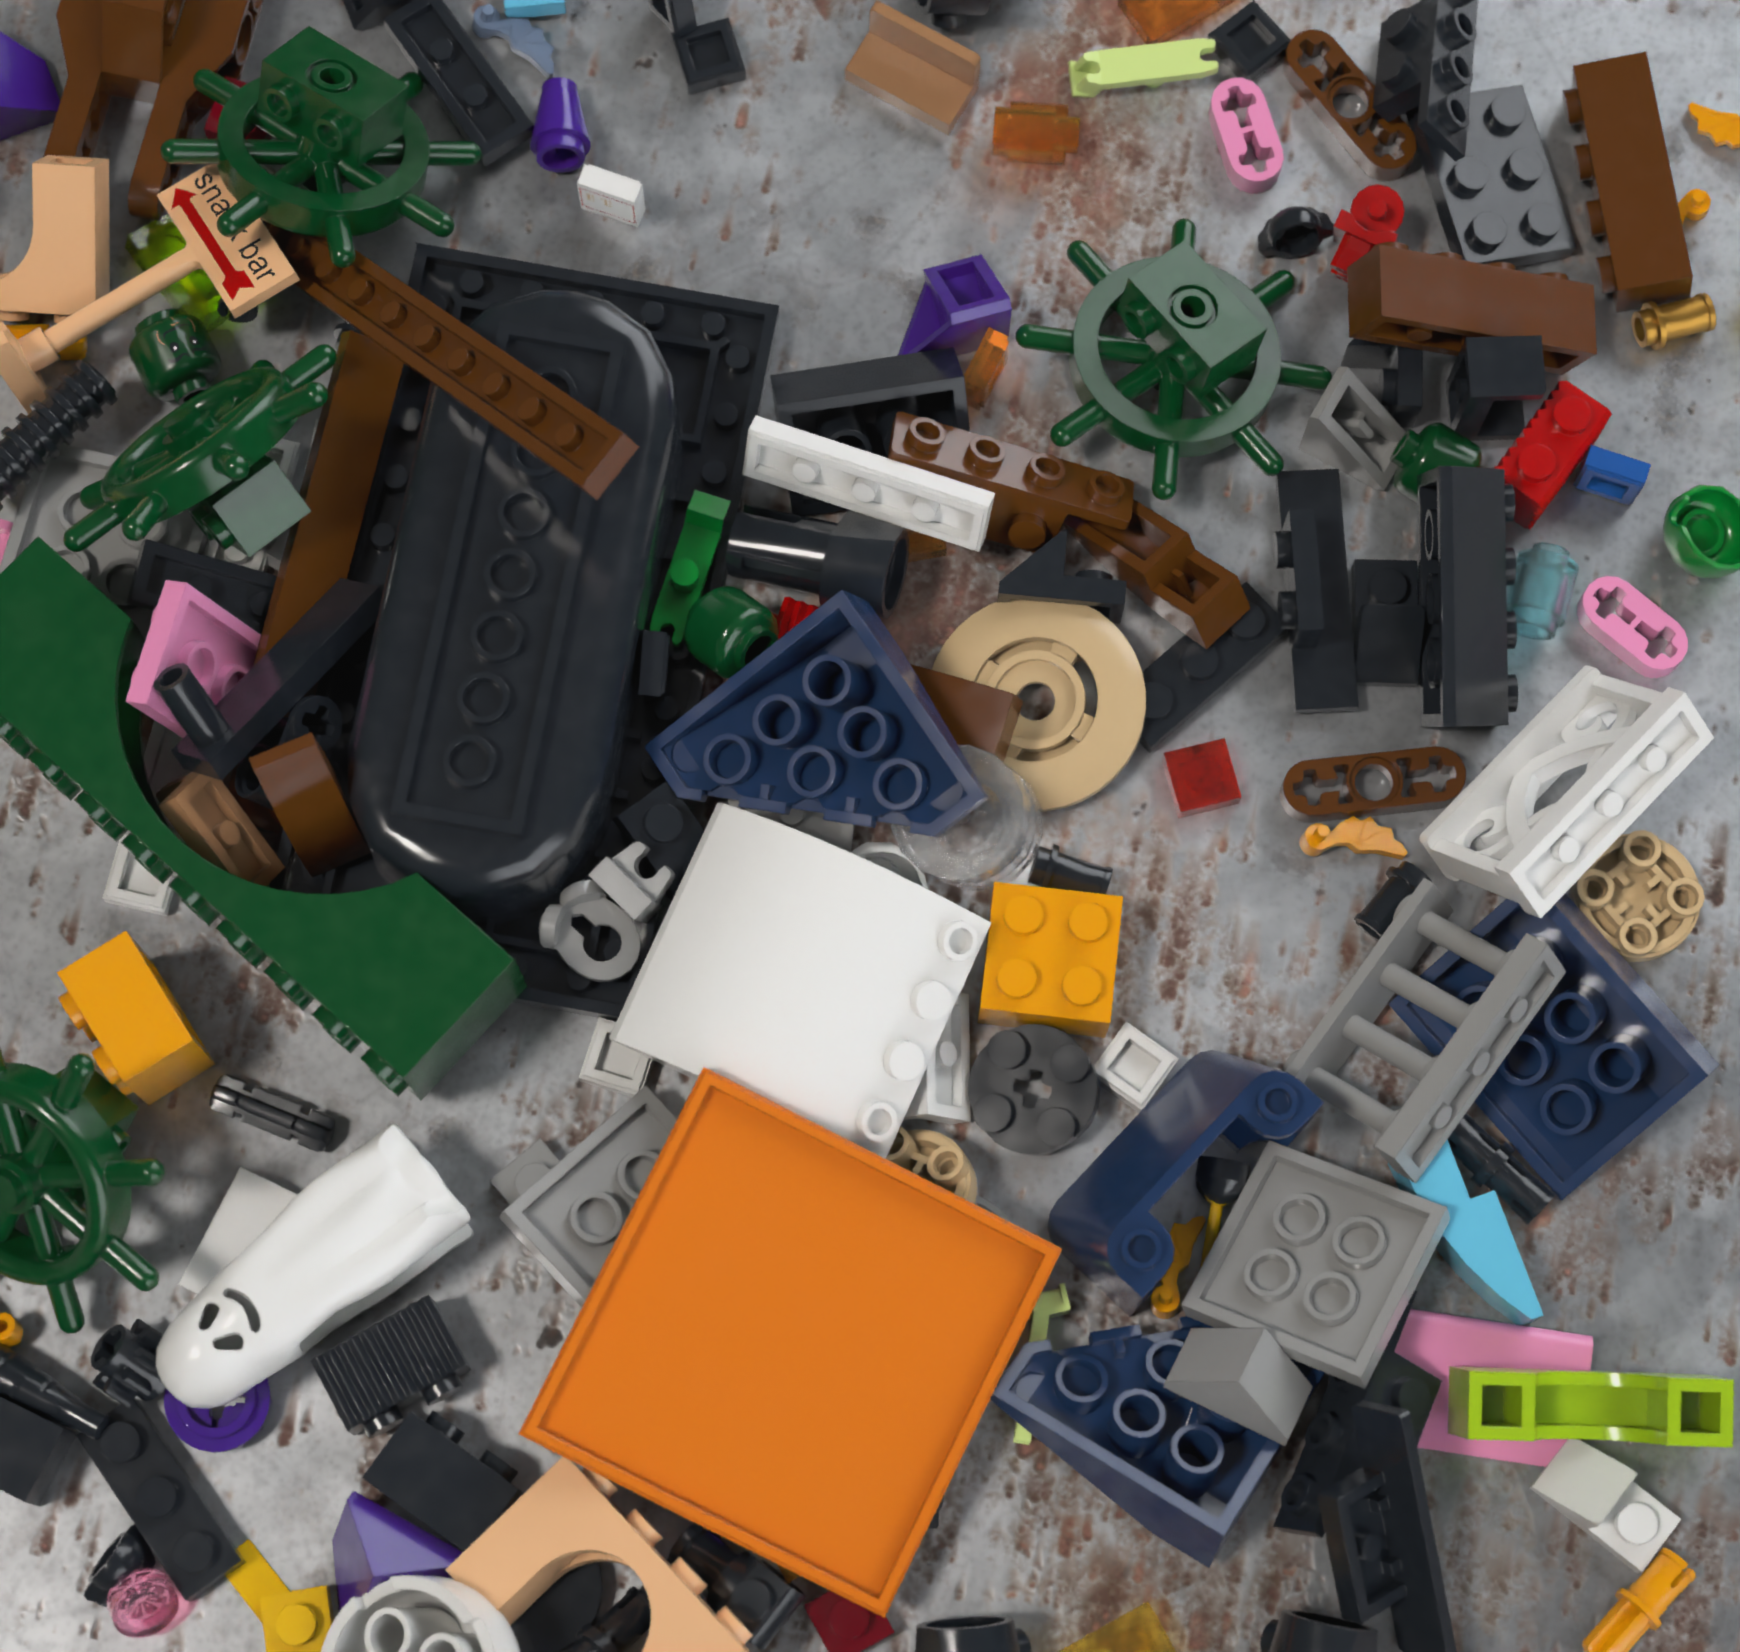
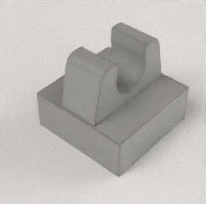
(626, 886)

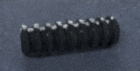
(51, 425)

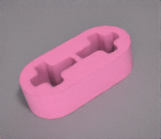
(1233, 139)
(1642, 617)

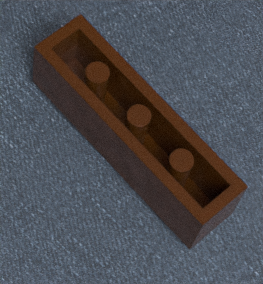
(1629, 181)
(1442, 299)

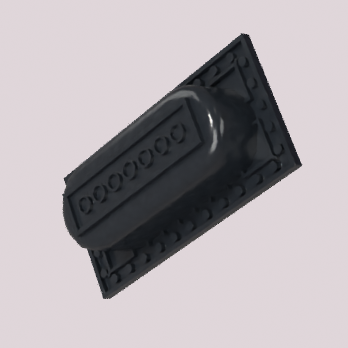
(504, 663)

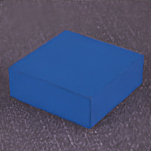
(1611, 475)

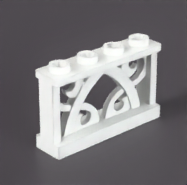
(1535, 859)

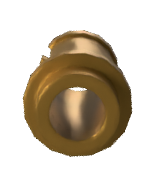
(1673, 320)

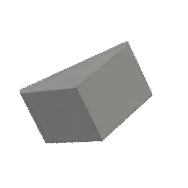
(1353, 431)
(1241, 1378)

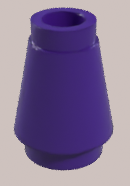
(560, 129)

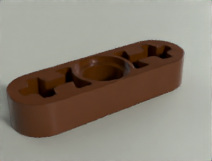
(1308, 85)
(1420, 794)

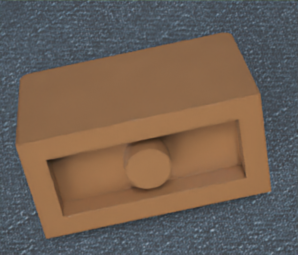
(914, 68)
(218, 828)

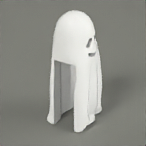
(317, 1266)

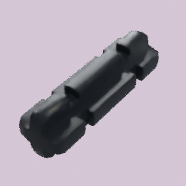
(272, 1113)

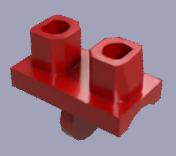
(1372, 220)

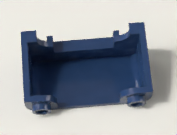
(1105, 1213)

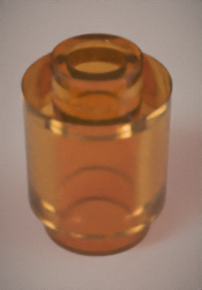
(1035, 133)

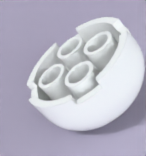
(420, 1616)

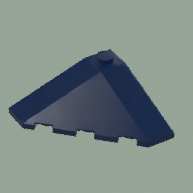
(825, 728)
(1129, 1435)

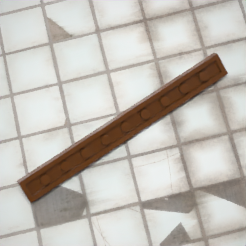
(462, 364)

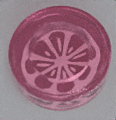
(142, 1603)

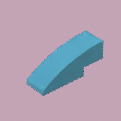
(1477, 1239)

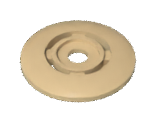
(1038, 643)

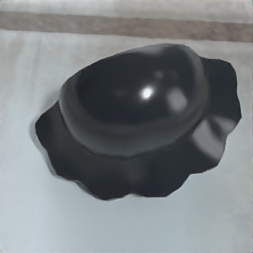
(1294, 232)
(124, 1555)

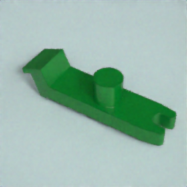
(690, 563)

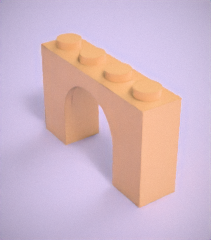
(69, 241)
(573, 1522)

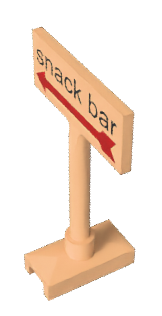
(241, 267)

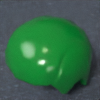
(1704, 532)

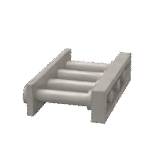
(1470, 1058)

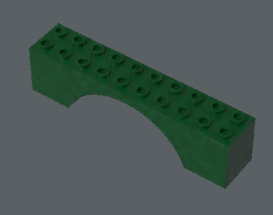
(379, 963)

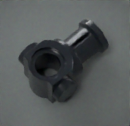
(740, 1582)

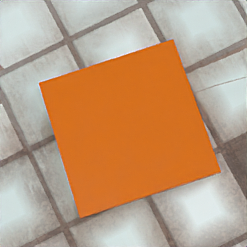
(791, 1342)

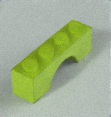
(1591, 1406)

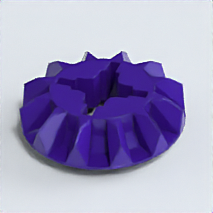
(235, 1427)

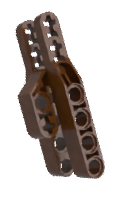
(131, 54)

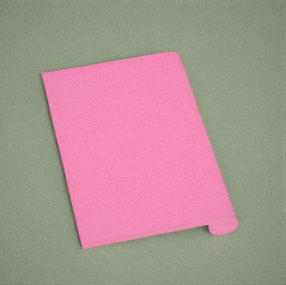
(1447, 1340)

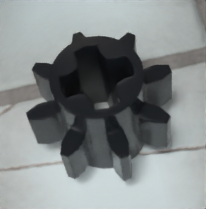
(128, 1363)

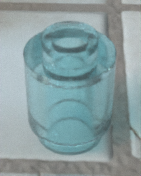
(1542, 590)

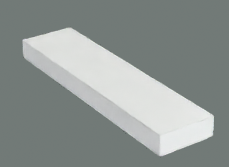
(867, 483)

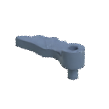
(522, 37)

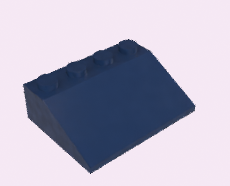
(1591, 1061)

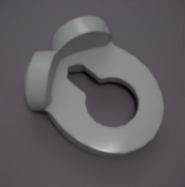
(589, 900)

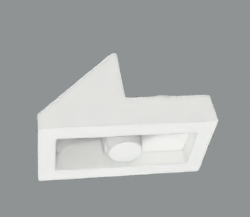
(1606, 1503)

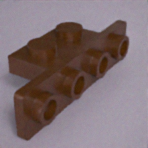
(1029, 486)

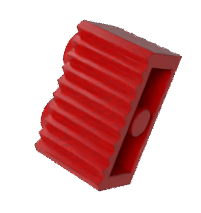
(1551, 449)

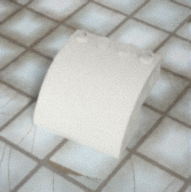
(801, 976)

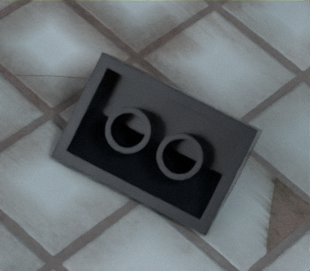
(861, 399)

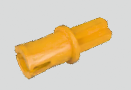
(1640, 1604)

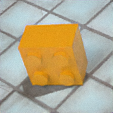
(1050, 959)
(135, 1018)

